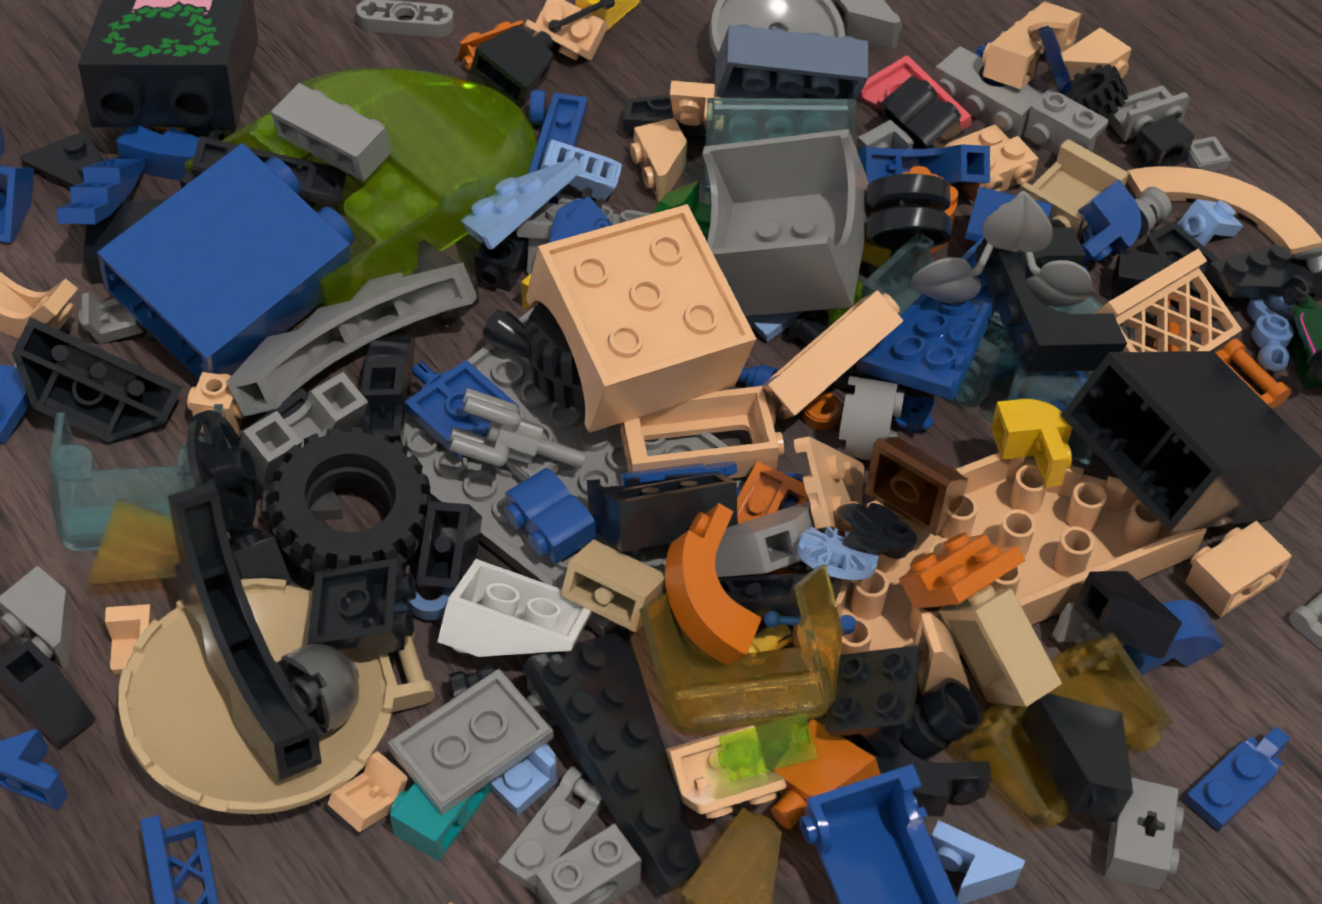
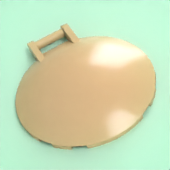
(183, 720)

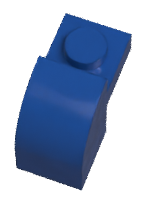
(1114, 220)
(1192, 642)

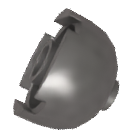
(322, 684)

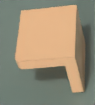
(125, 627)

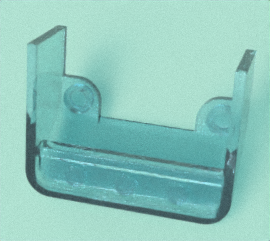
(88, 496)

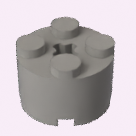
(868, 415)

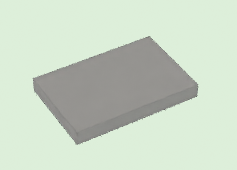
(470, 741)

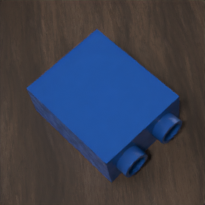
(226, 262)

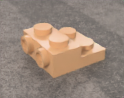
(1010, 159)

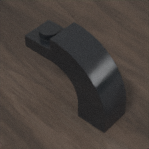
(940, 781)

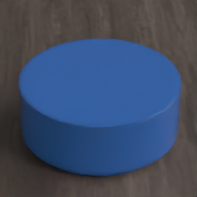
(537, 107)

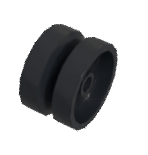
(907, 206)

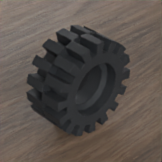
(1099, 90)

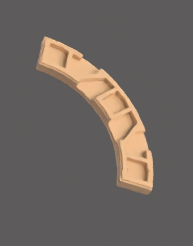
(1272, 216)

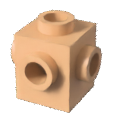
(214, 390)

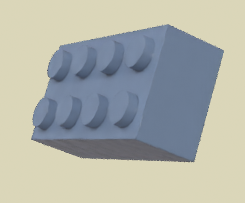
(779, 62)

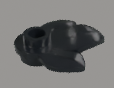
(877, 531)

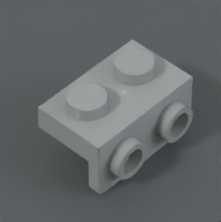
(1145, 109)
(1059, 118)

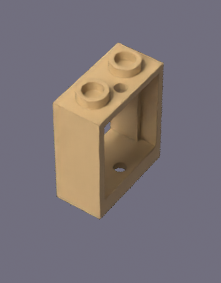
(1000, 647)

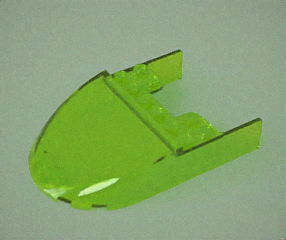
(447, 153)

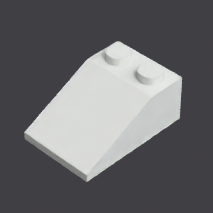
(509, 615)

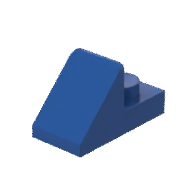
(26, 774)

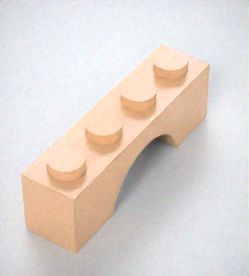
(1016, 52)

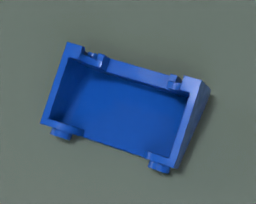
(877, 842)

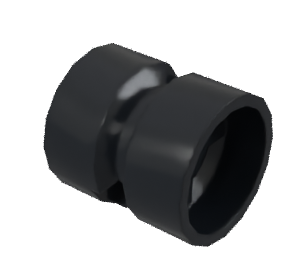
(942, 717)

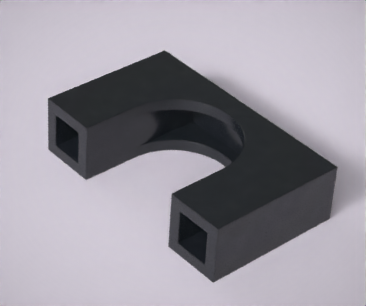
(1041, 335)

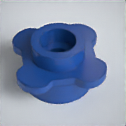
(918, 420)

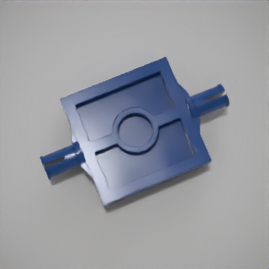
(440, 401)

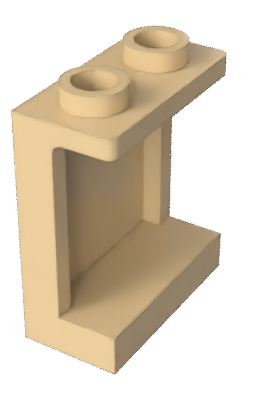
(1072, 183)

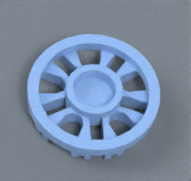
(840, 560)

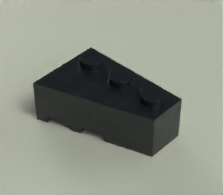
(657, 512)

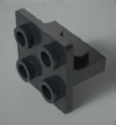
(876, 696)

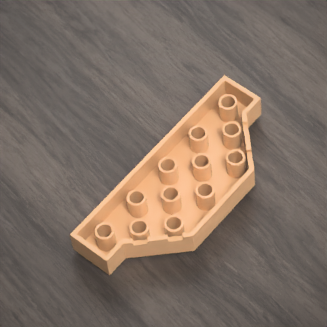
(1058, 529)

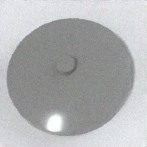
(790, 15)

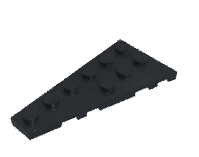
(612, 729)

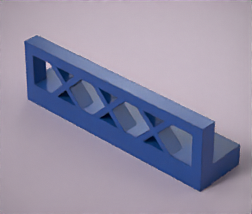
(161, 863)

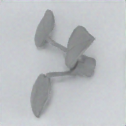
(1011, 227)

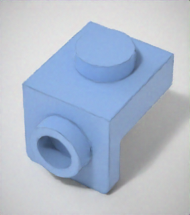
(1209, 219)

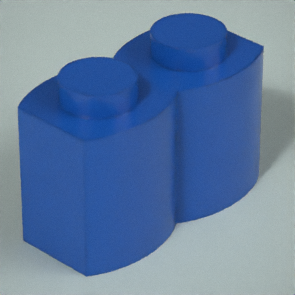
(549, 515)

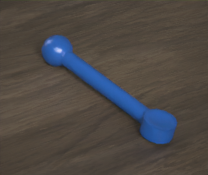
(773, 619)

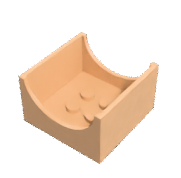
(643, 315)

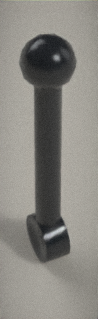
(555, 25)

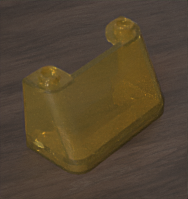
(1091, 673)

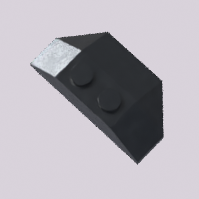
(89, 384)

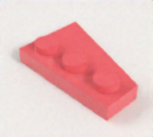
(890, 78)

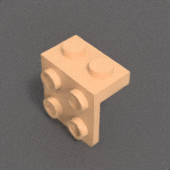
(708, 787)

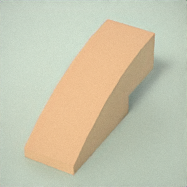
(939, 655)

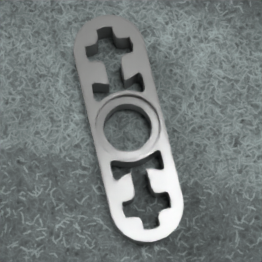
(436, 21)

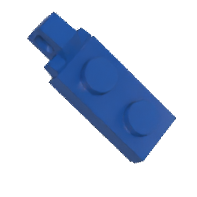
(1237, 779)

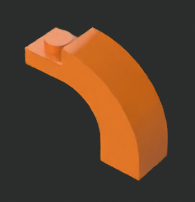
(697, 597)

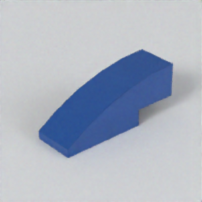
(162, 153)

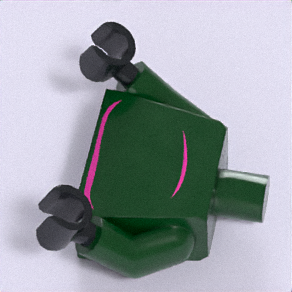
(1307, 328)

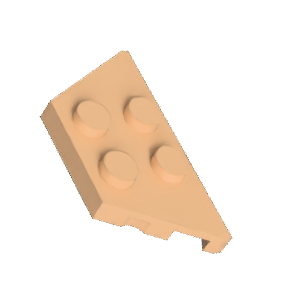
(832, 482)

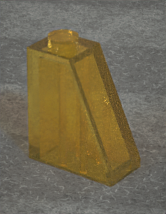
(135, 546)
(739, 866)

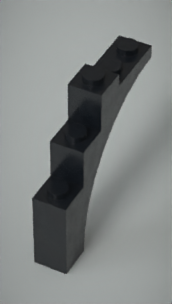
(233, 643)

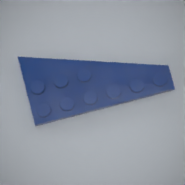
(933, 342)

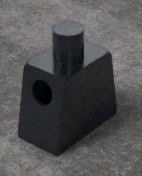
(514, 63)

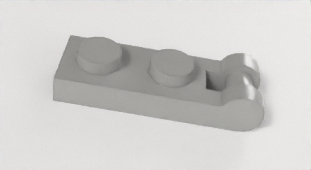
(552, 829)

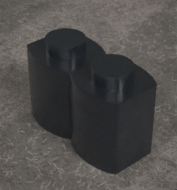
(921, 114)

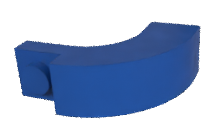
(956, 164)

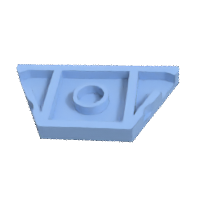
(516, 201)

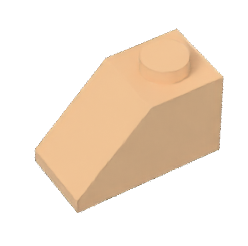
(1094, 50)

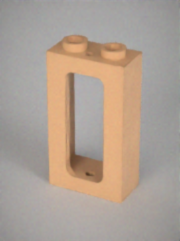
(831, 354)
(710, 413)

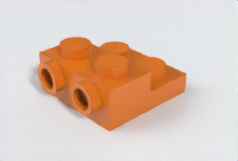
(958, 570)

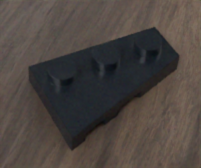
(1175, 244)

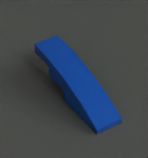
(102, 192)

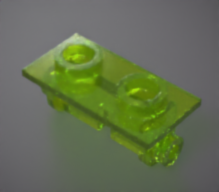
(767, 747)

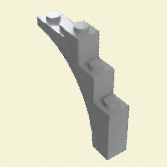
(333, 331)

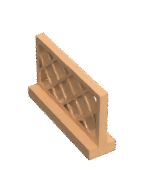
(1158, 290)

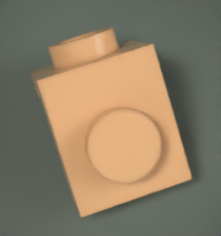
(369, 794)

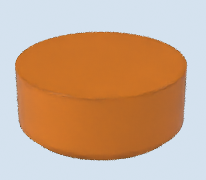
(822, 412)

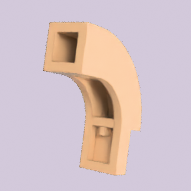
(20, 304)

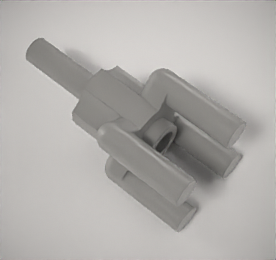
(506, 435)

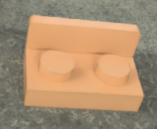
(575, 38)
(690, 101)

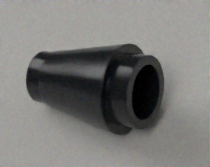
(507, 333)

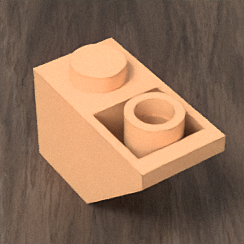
(661, 155)

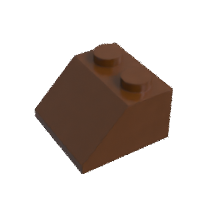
(914, 483)

